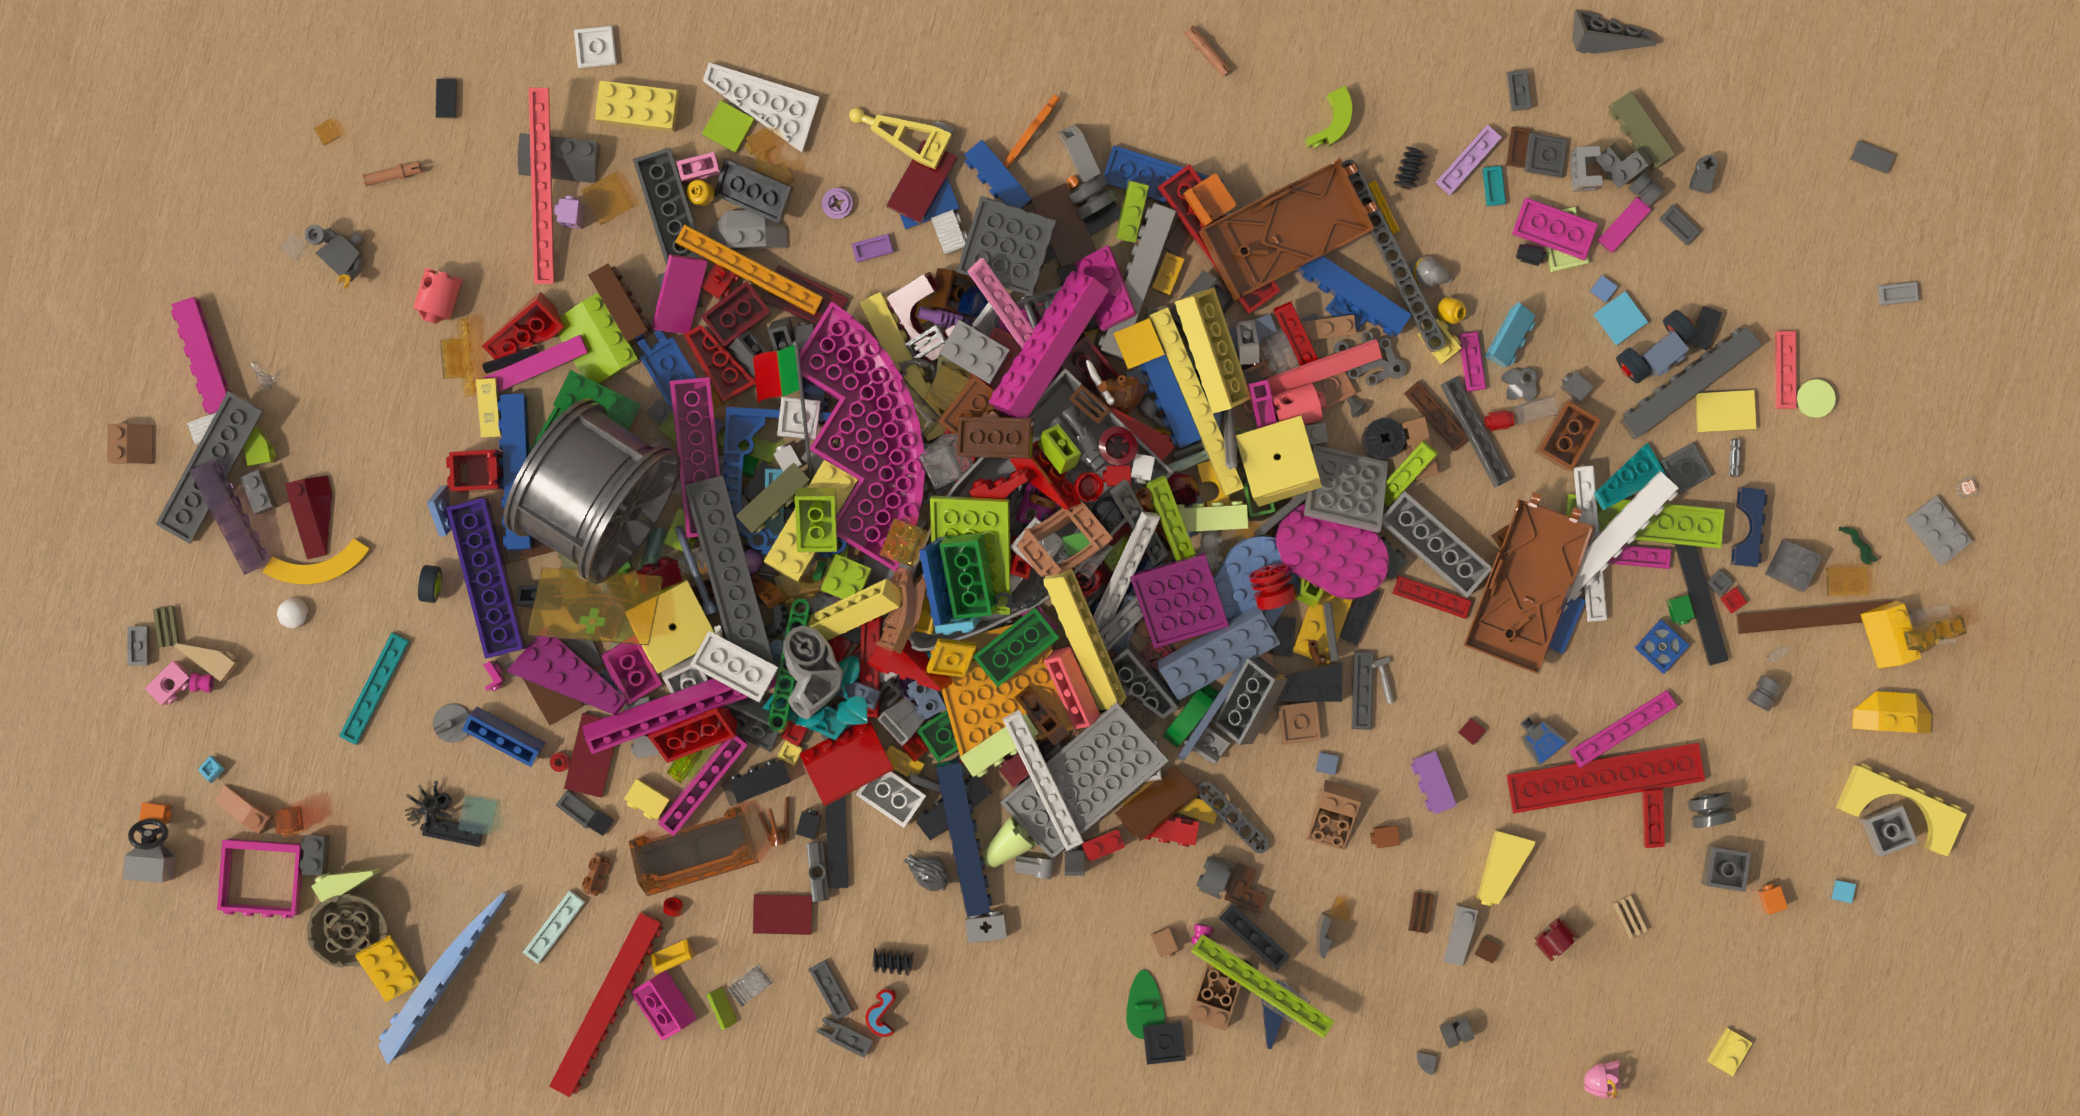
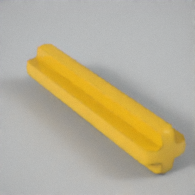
(1383, 206)

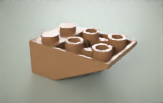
(1334, 814)
(1214, 998)

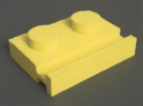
(1729, 1051)

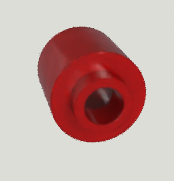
(1499, 420)

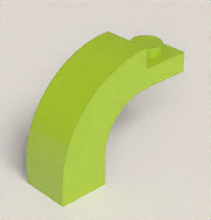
(1342, 113)

